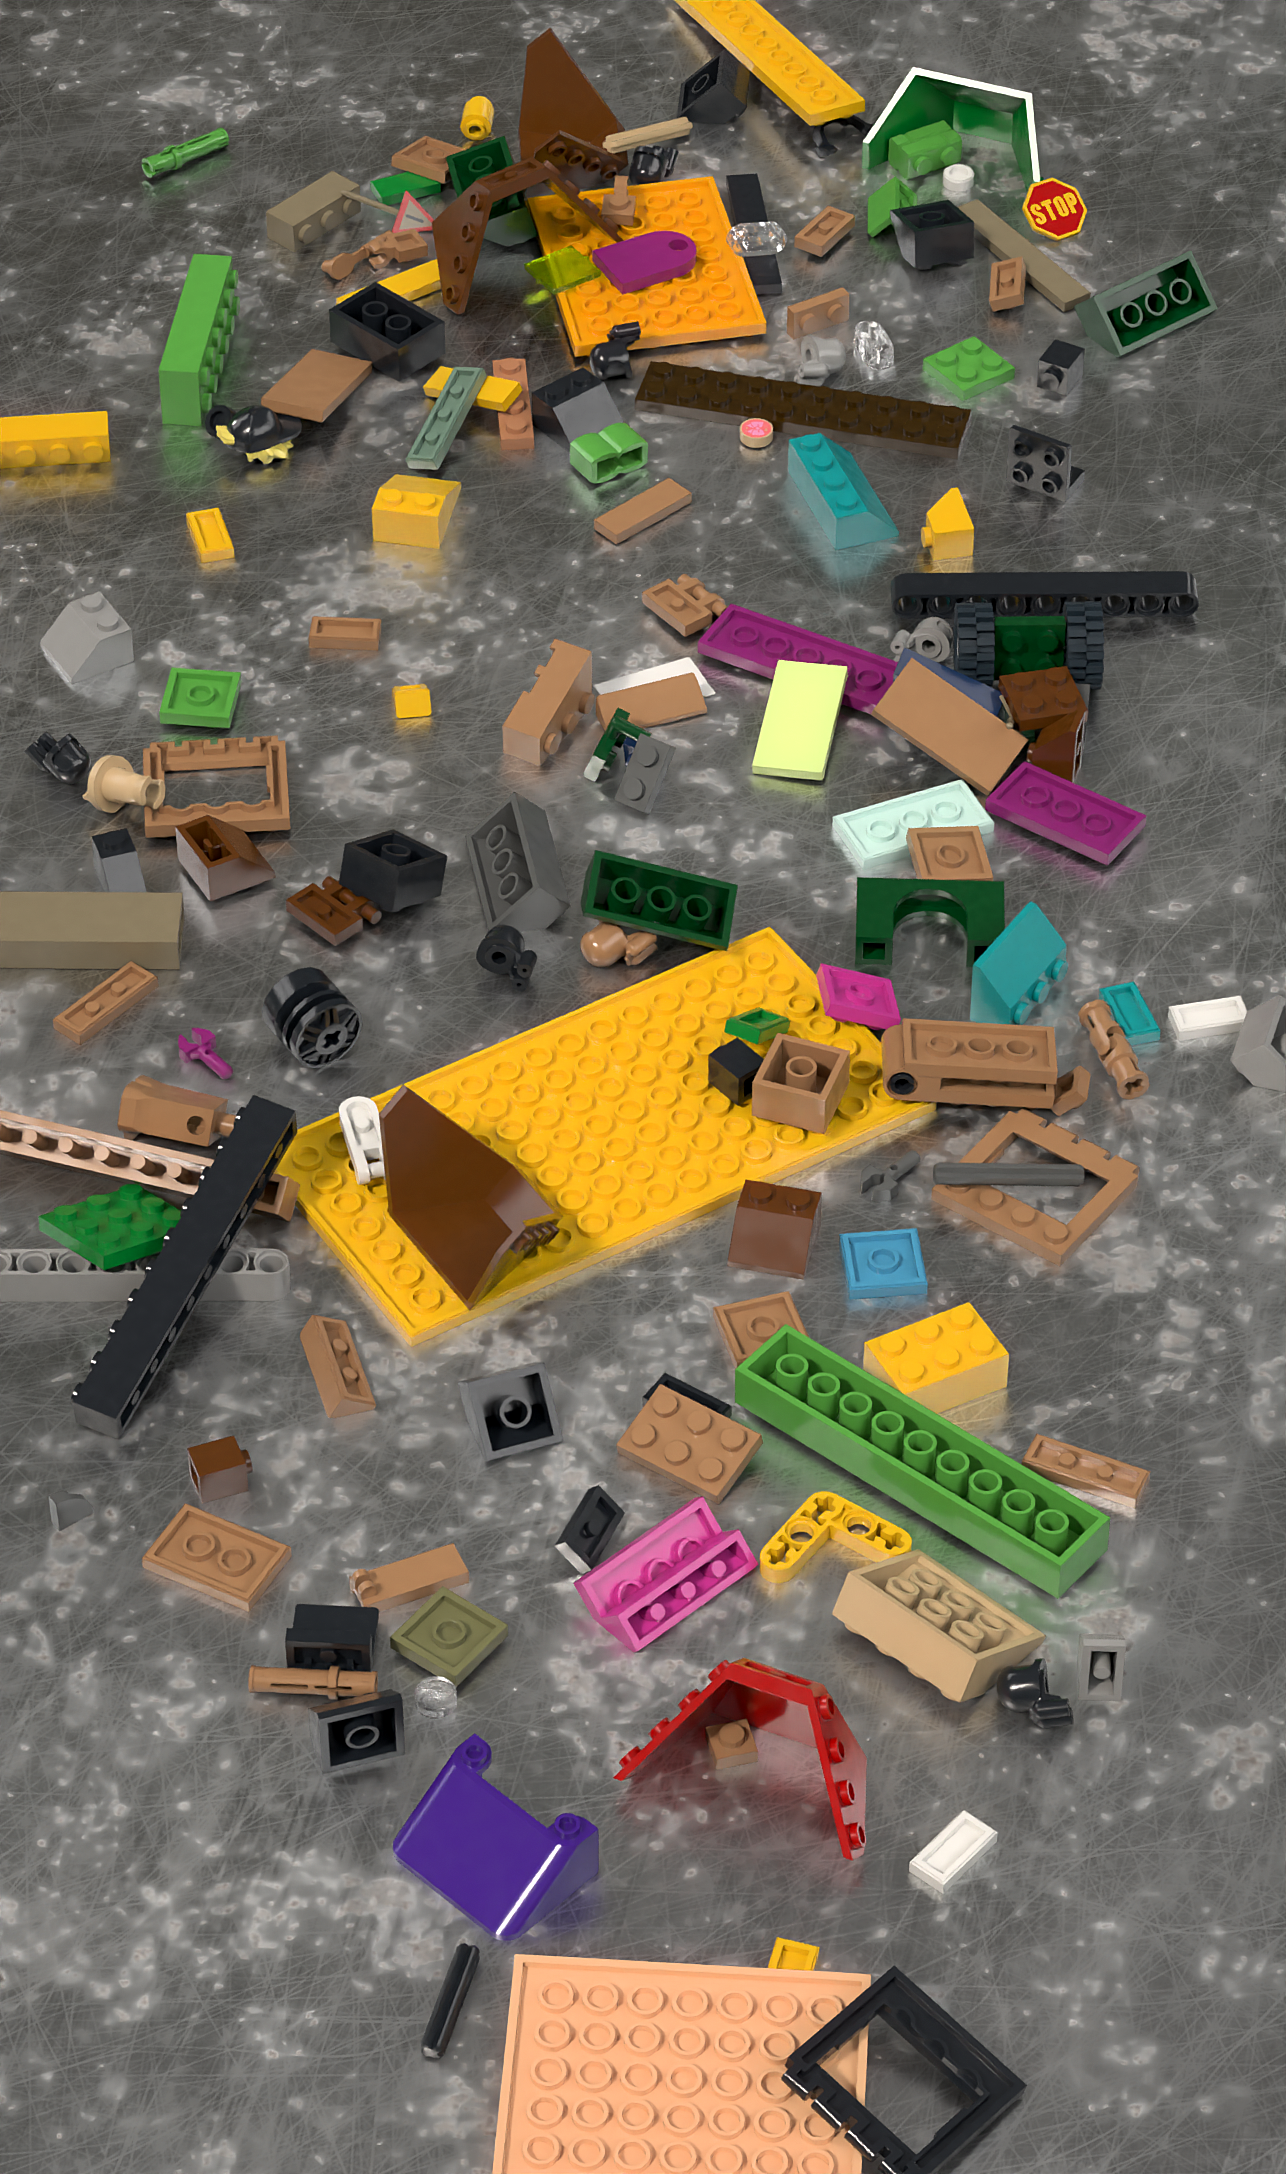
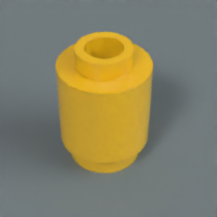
(477, 118)

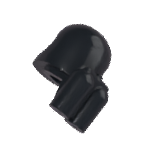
(652, 164)
(612, 357)
(63, 759)
(504, 953)
(1028, 1691)

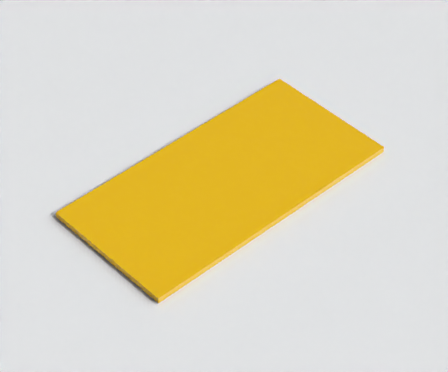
(607, 1123)

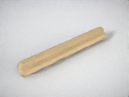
(647, 135)

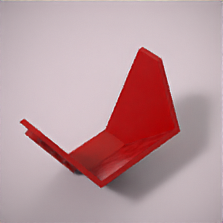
(784, 1707)

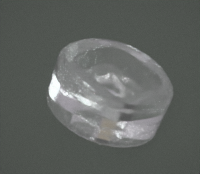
(435, 1697)

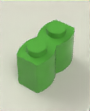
(608, 453)

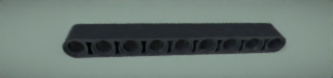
(1045, 593)

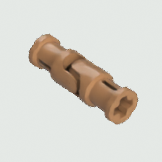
(1113, 1049)

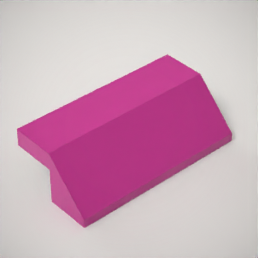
(664, 1575)

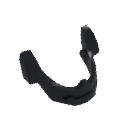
(823, 147)

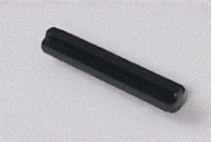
(450, 2001)

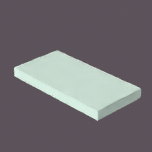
(880, 830)

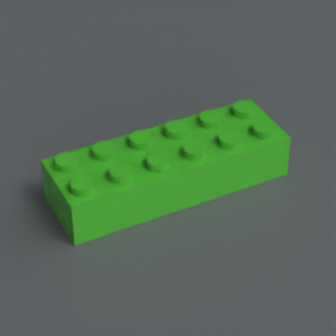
(198, 340)

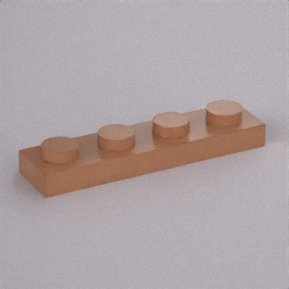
(516, 422)

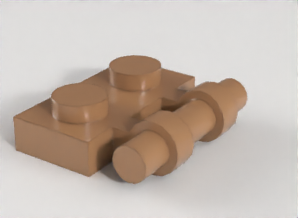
(684, 605)

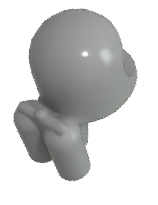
(819, 359)
(930, 639)

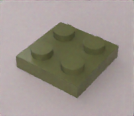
(449, 1636)

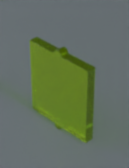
(562, 270)

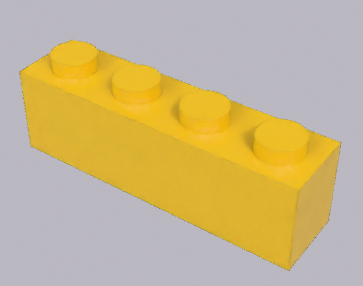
(54, 439)

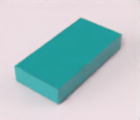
(1131, 1013)

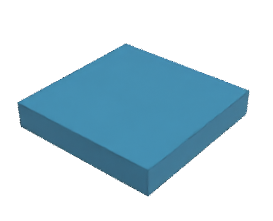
(883, 1264)

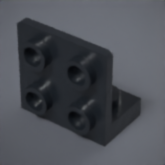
(1041, 464)
(332, 1637)

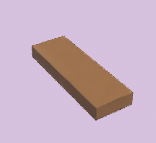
(642, 511)
(105, 1002)
(1086, 1471)

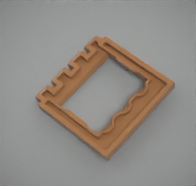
(228, 753)
(1022, 1222)

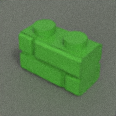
(925, 150)

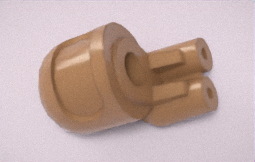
(609, 943)

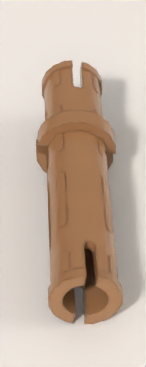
(312, 1681)

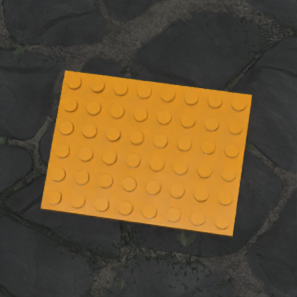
(703, 305)

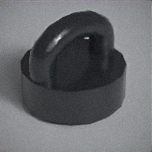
(218, 416)

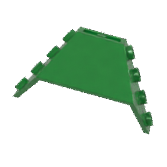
(966, 107)

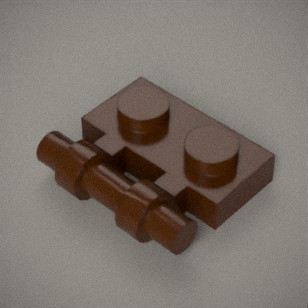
(326, 913)

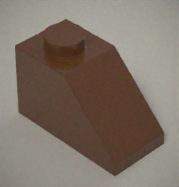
(1060, 746)

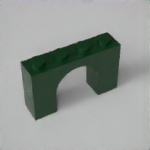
(889, 902)

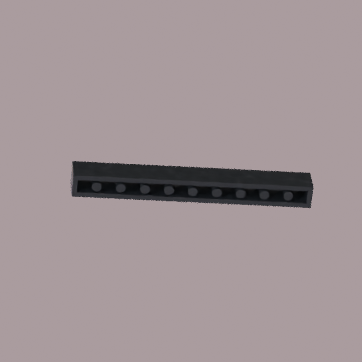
(184, 1267)

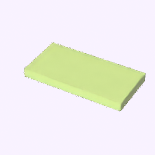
(800, 720)

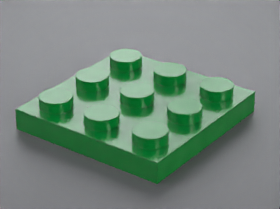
(112, 1226)

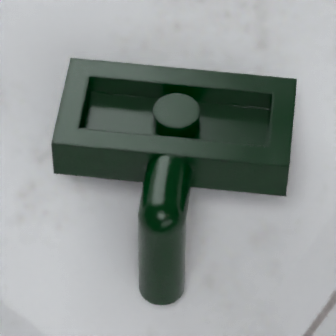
(614, 735)

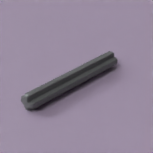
(1008, 1174)

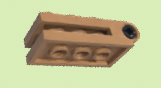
(970, 1063)

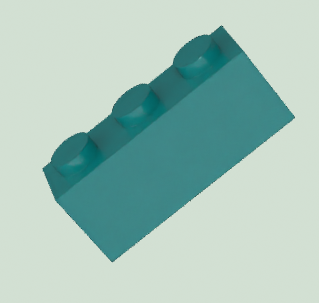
(1017, 969)

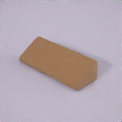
(654, 702)
(336, 1367)

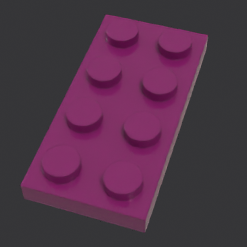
(1065, 813)

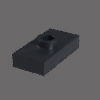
(589, 1529)

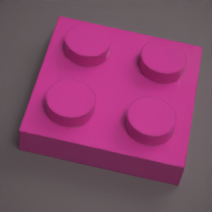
(857, 997)

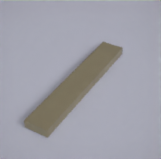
(1040, 270)

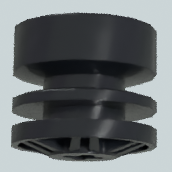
(312, 1017)

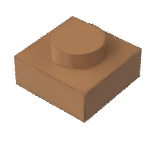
(1071, 1090)
(731, 1744)

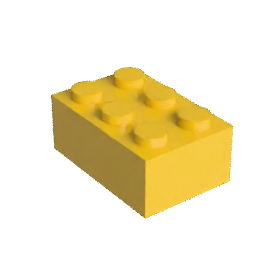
(940, 1359)

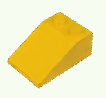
(414, 510)

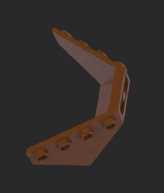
(565, 119)
(462, 225)
(459, 1198)

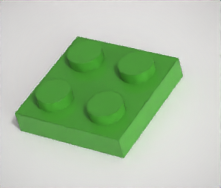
(968, 368)
(200, 698)

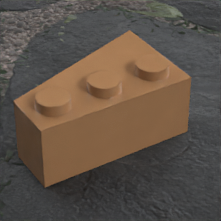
(552, 706)

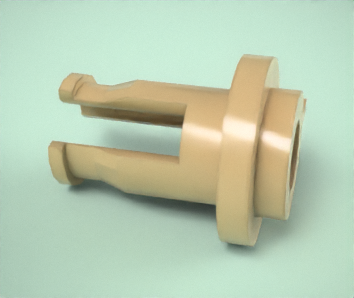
(115, 784)

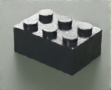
(387, 331)

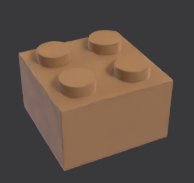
(800, 1083)

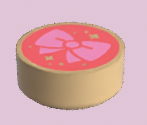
(756, 433)

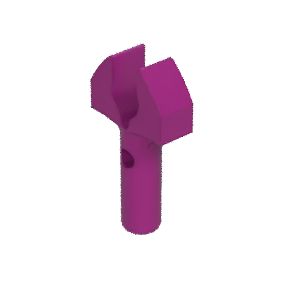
(203, 1050)

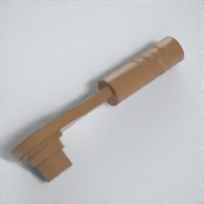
(344, 263)

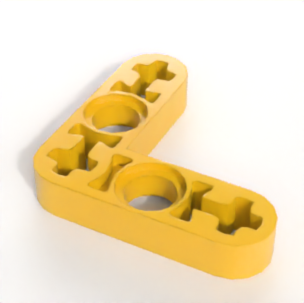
(832, 1526)

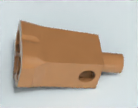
(172, 1113)

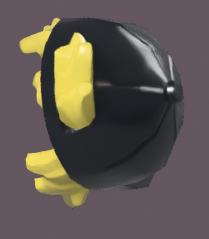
(260, 433)

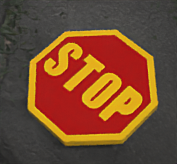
(1054, 209)

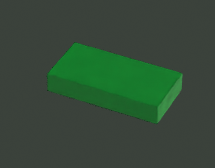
(392, 188)
(757, 1025)

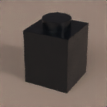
(1060, 367)
(733, 1070)

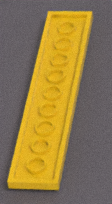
(777, 59)

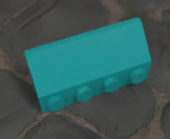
(838, 492)

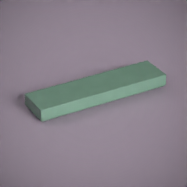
(446, 418)

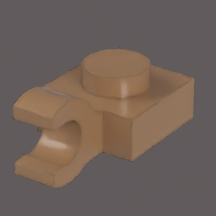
(620, 206)
(402, 246)

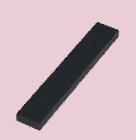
(749, 207)

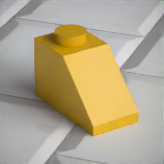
(948, 528)

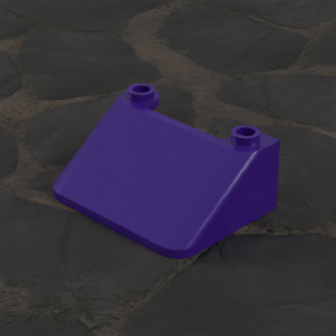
(490, 1852)

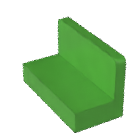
(888, 197)

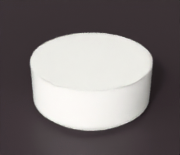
(958, 178)

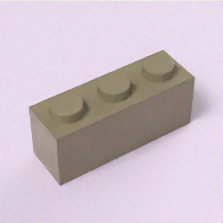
(312, 212)

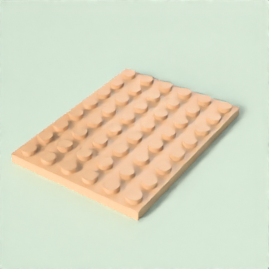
(669, 2069)

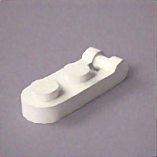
(363, 1137)

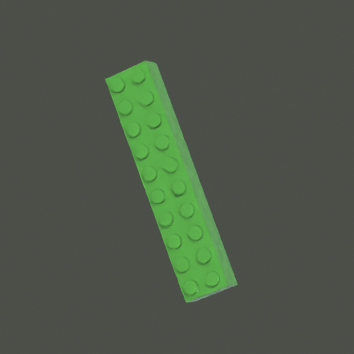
(922, 1460)

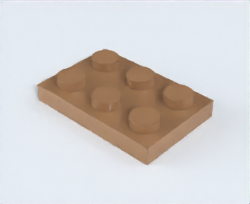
(689, 1444)

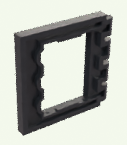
(933, 2035)

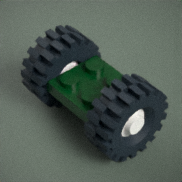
(1029, 642)

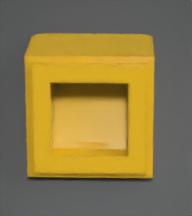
(411, 700)

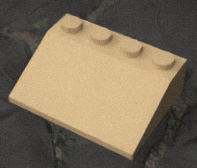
(934, 1623)

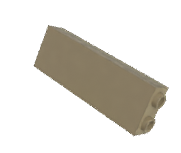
(91, 930)

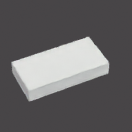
(1207, 1018)
(953, 1851)

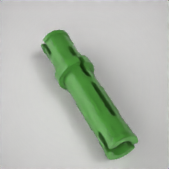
(175, 156)

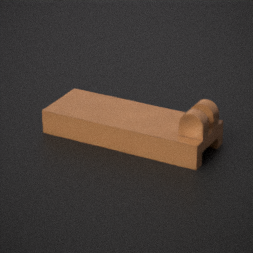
(409, 1578)

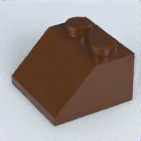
(775, 1229)

